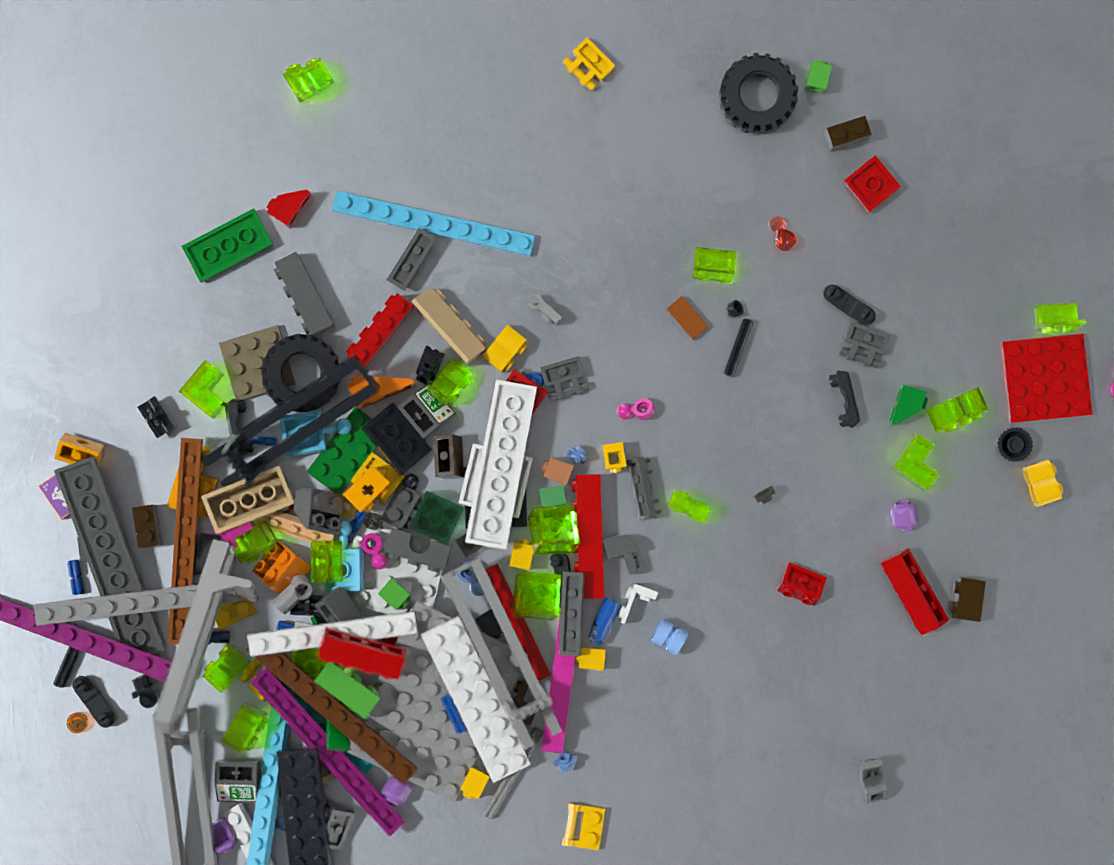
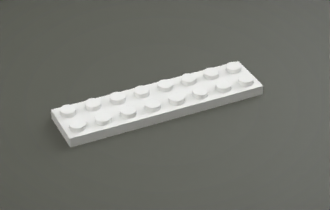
(501, 464)
(475, 699)

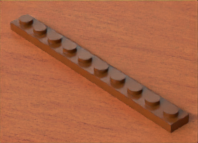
(185, 528)

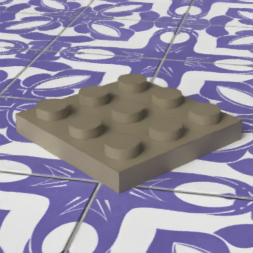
(245, 358)

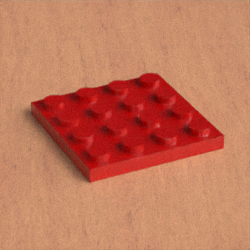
(1046, 378)

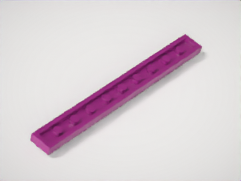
(87, 641)
(333, 760)

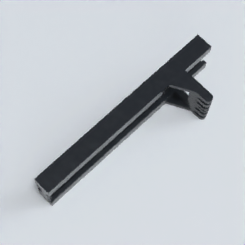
(230, 445)

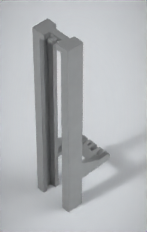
(213, 591)
(541, 701)
(164, 746)

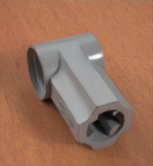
(291, 595)

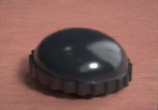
(1015, 444)

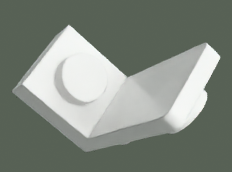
(644, 594)

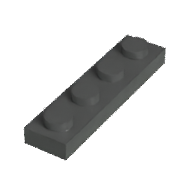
(571, 613)

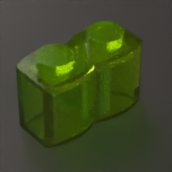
(449, 381)
(693, 509)
(254, 542)

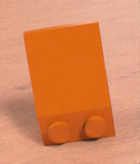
(388, 388)

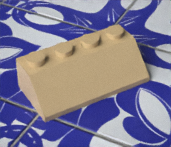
(449, 326)
(242, 503)

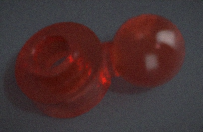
(784, 239)

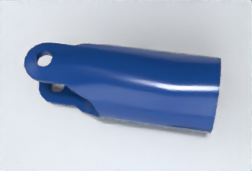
(604, 620)

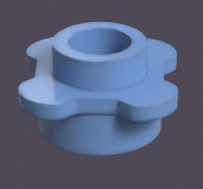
(577, 454)
(566, 762)

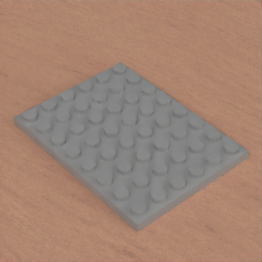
(415, 718)

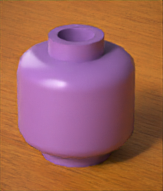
(904, 514)
(395, 792)

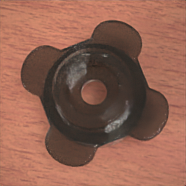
(373, 521)

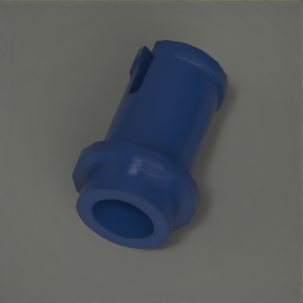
(219, 637)

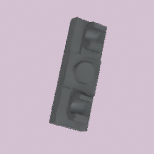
(411, 259)
(642, 488)

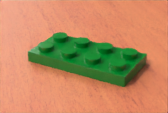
(227, 245)
(343, 455)

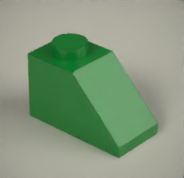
(907, 403)

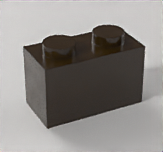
(847, 133)
(448, 456)
(147, 526)
(968, 599)

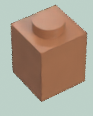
(557, 471)

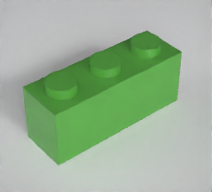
(348, 689)

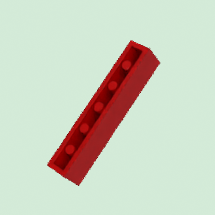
(590, 533)

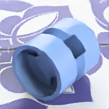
(670, 637)

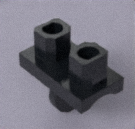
(429, 365)
(156, 417)
(307, 606)
(145, 690)

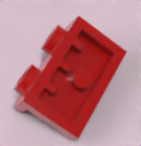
(802, 584)

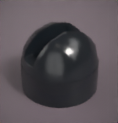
(734, 309)
(411, 481)

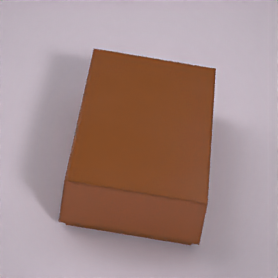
(687, 317)

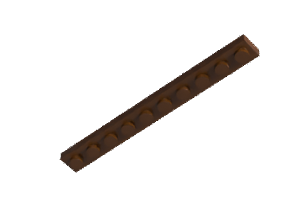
(339, 715)

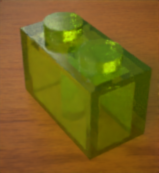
(226, 668)

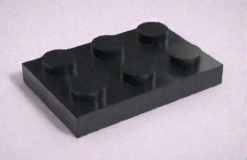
(396, 439)

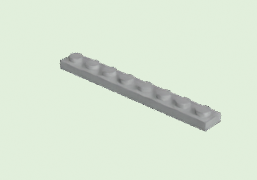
(114, 604)

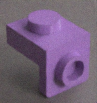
(223, 836)

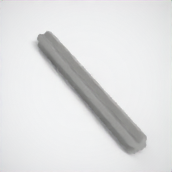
(508, 781)

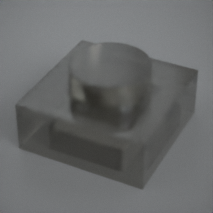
(764, 496)
(467, 548)

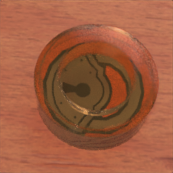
(77, 722)

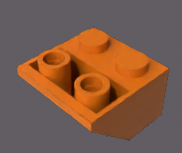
(280, 566)

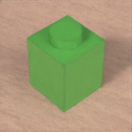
(818, 76)
(395, 594)

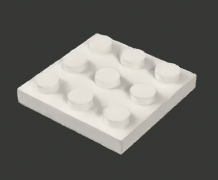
(471, 475)

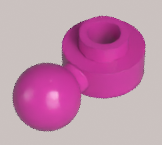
(626, 411)
(379, 560)

